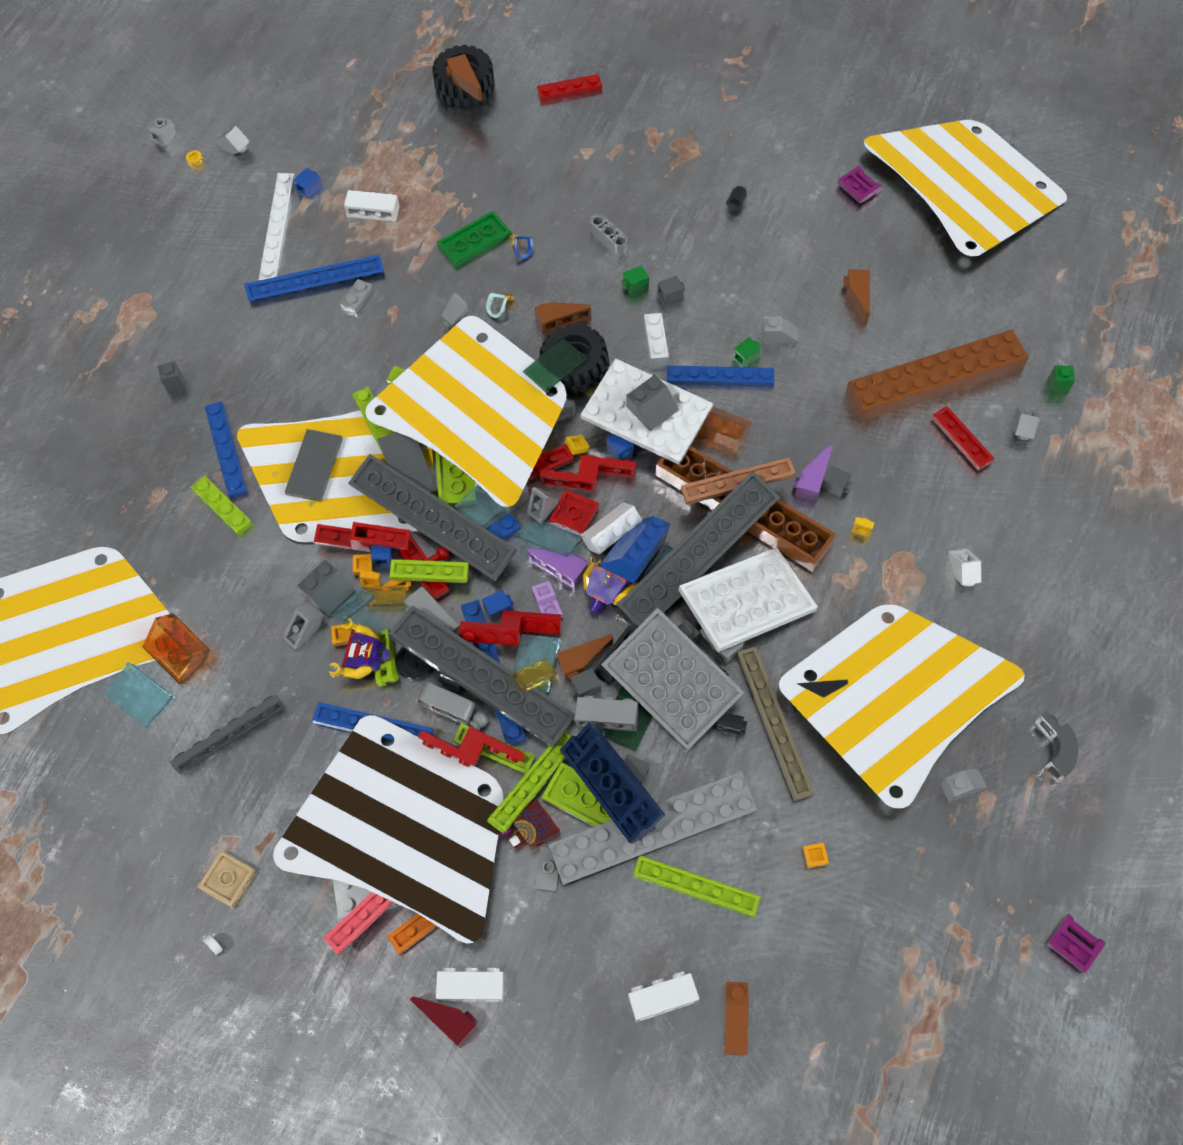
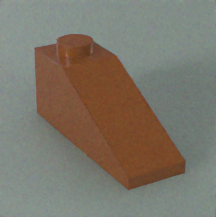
(463, 76)
(858, 291)
(556, 315)
(582, 656)
(736, 1017)

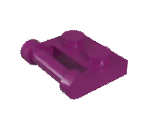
(856, 187)
(1073, 949)

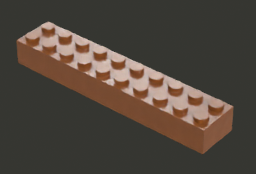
(936, 375)
(779, 526)

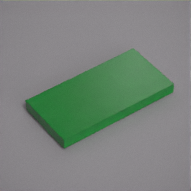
(474, 239)

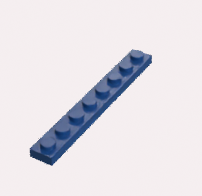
(314, 277)
(511, 731)

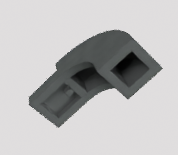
(1064, 744)

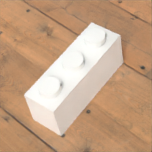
(371, 205)
(656, 341)
(611, 528)
(470, 985)
(663, 996)

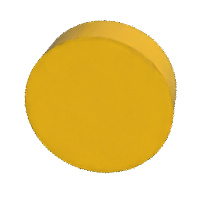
(194, 158)

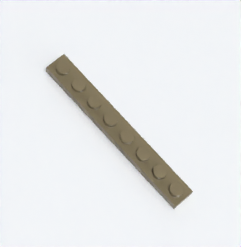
(775, 724)

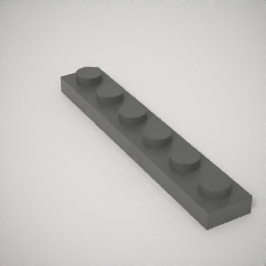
(223, 736)

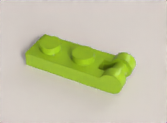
(389, 665)

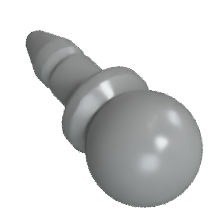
(480, 720)

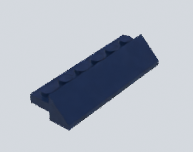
(612, 783)

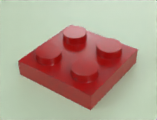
(574, 512)

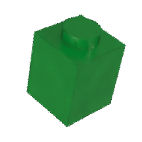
(635, 280)
(746, 352)
(1061, 379)

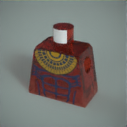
(534, 828)

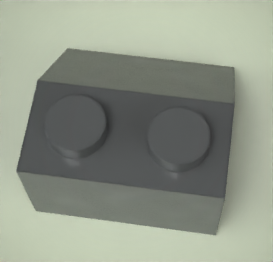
(651, 402)
(326, 588)

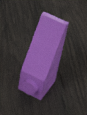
(812, 476)
(567, 569)

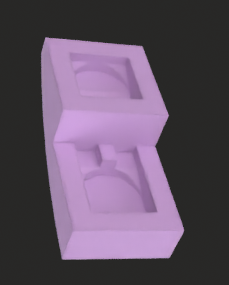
(546, 598)

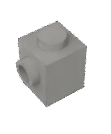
(162, 131)

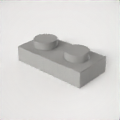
(356, 296)

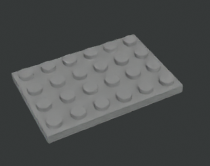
(672, 679)

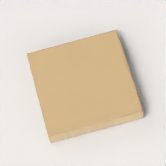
(227, 879)

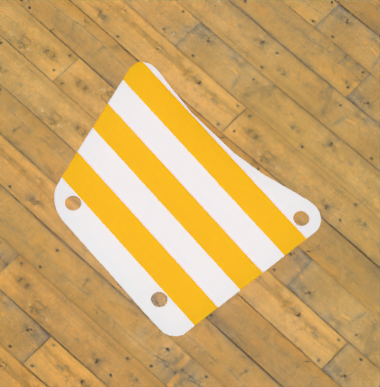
(969, 180)
(474, 408)
(276, 447)
(69, 629)
(904, 695)

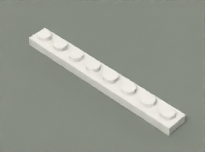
(277, 226)

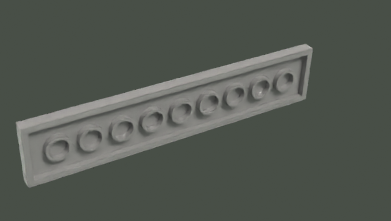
(684, 816)

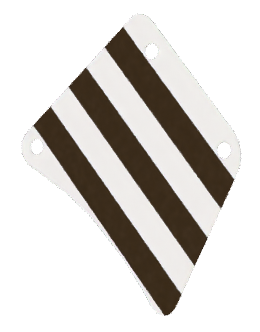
(401, 828)

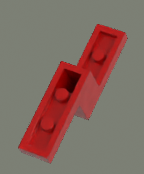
(588, 473)
(362, 537)
(510, 627)
(471, 747)

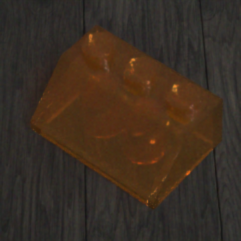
(724, 429)
(175, 647)

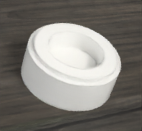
(212, 944)

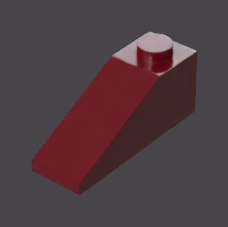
(449, 1020)

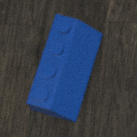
(636, 549)

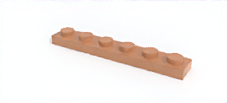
(725, 483)

